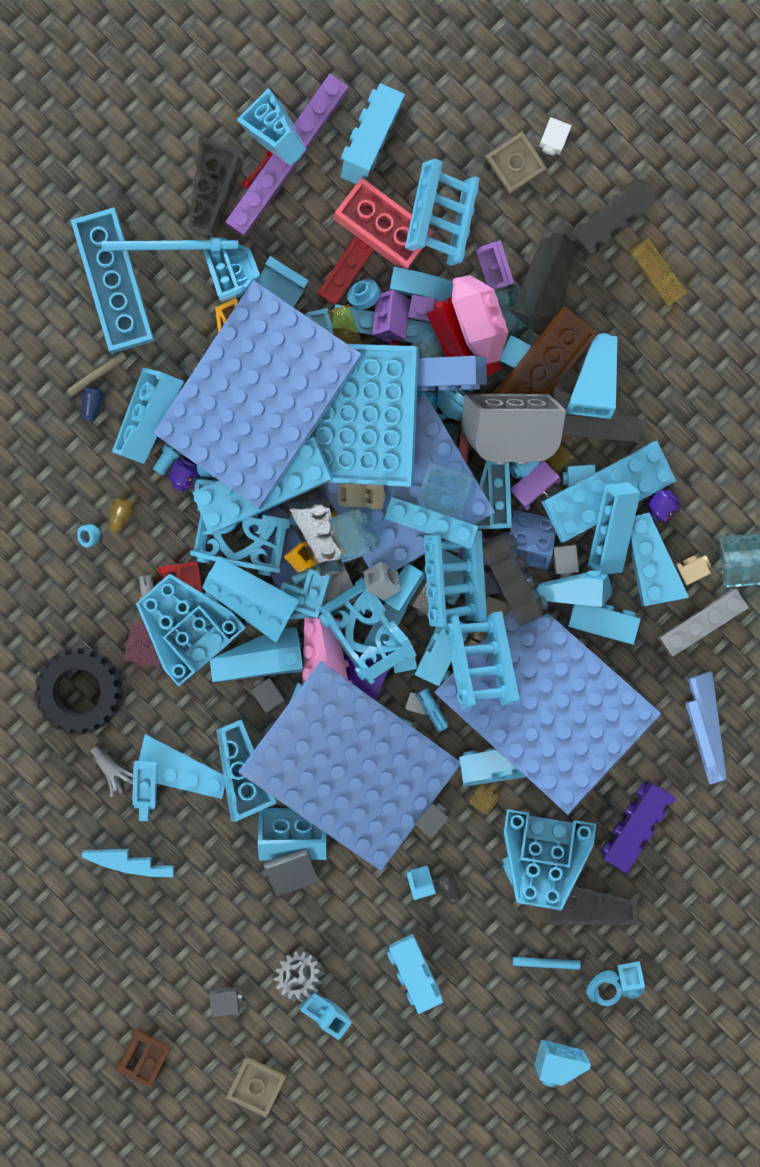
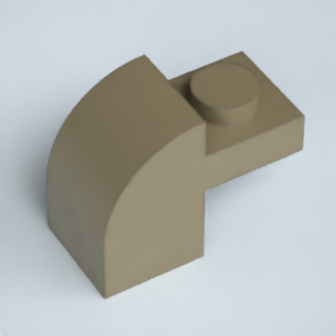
(361, 495)

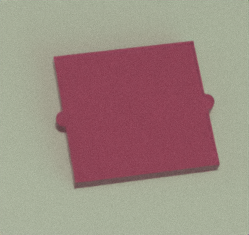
(140, 647)

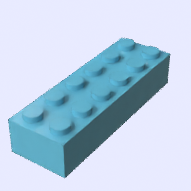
(112, 281)

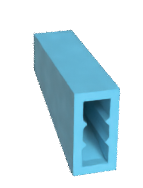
(596, 385)

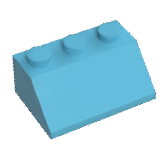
(286, 832)
(559, 1063)

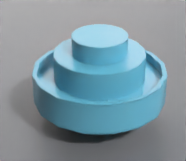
(363, 294)

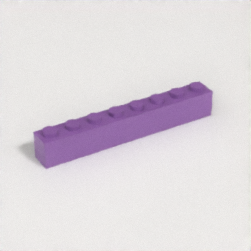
(276, 170)

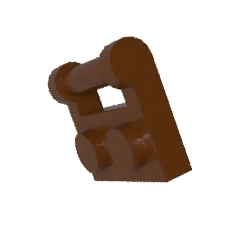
(149, 1062)

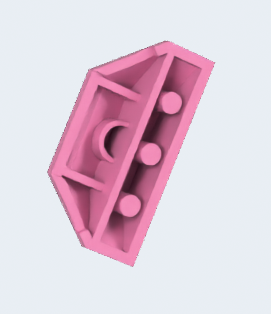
(479, 317)

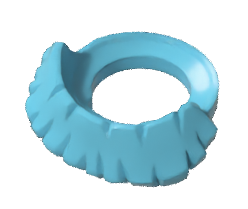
(608, 977)

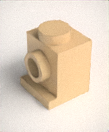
(693, 569)

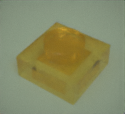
(560, 460)
(484, 799)

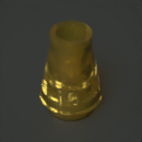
(119, 513)

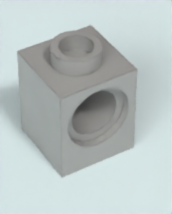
(565, 560)
(382, 581)

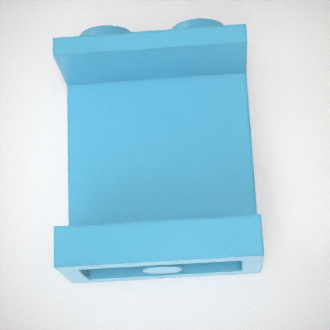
(283, 281)

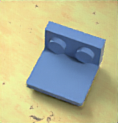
(534, 538)

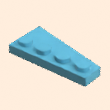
(180, 770)

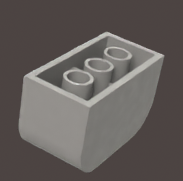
(513, 426)

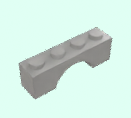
(702, 623)

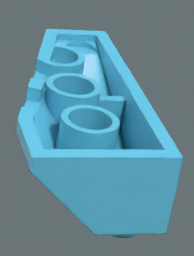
(580, 589)
(259, 658)

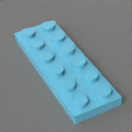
(579, 505)
(224, 507)

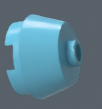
(452, 402)

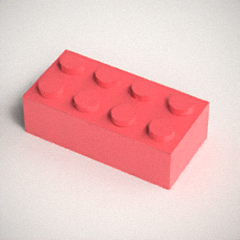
(378, 223)

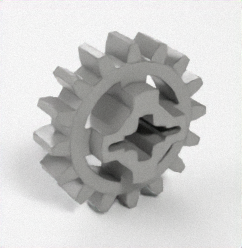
(295, 987)

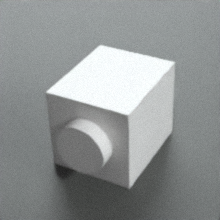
(554, 136)

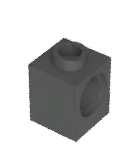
(267, 693)
(432, 819)
(225, 1002)

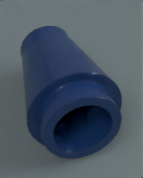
(91, 403)

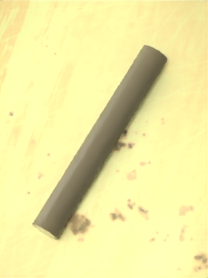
(96, 374)

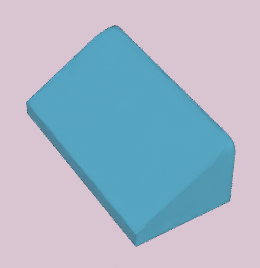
(410, 580)

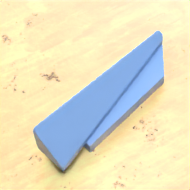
(705, 724)

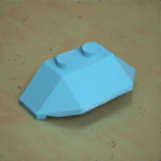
(232, 271)

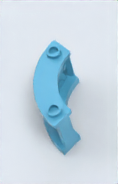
(266, 526)
(397, 644)

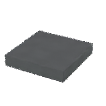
(291, 872)

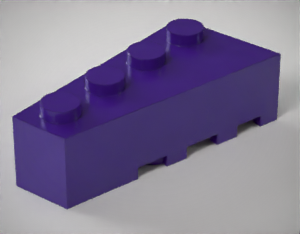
(636, 825)

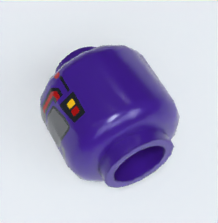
(183, 474)
(663, 506)

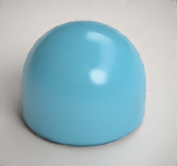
(94, 534)

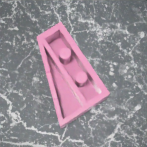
(321, 646)

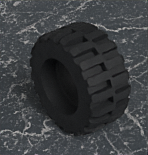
(49, 700)

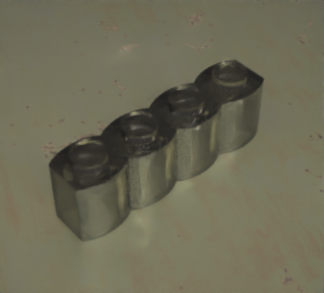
(514, 579)

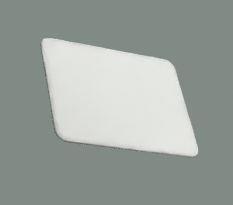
(414, 705)

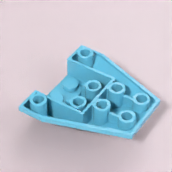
(186, 626)
(545, 857)

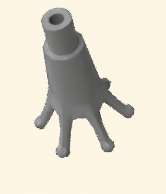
(111, 770)

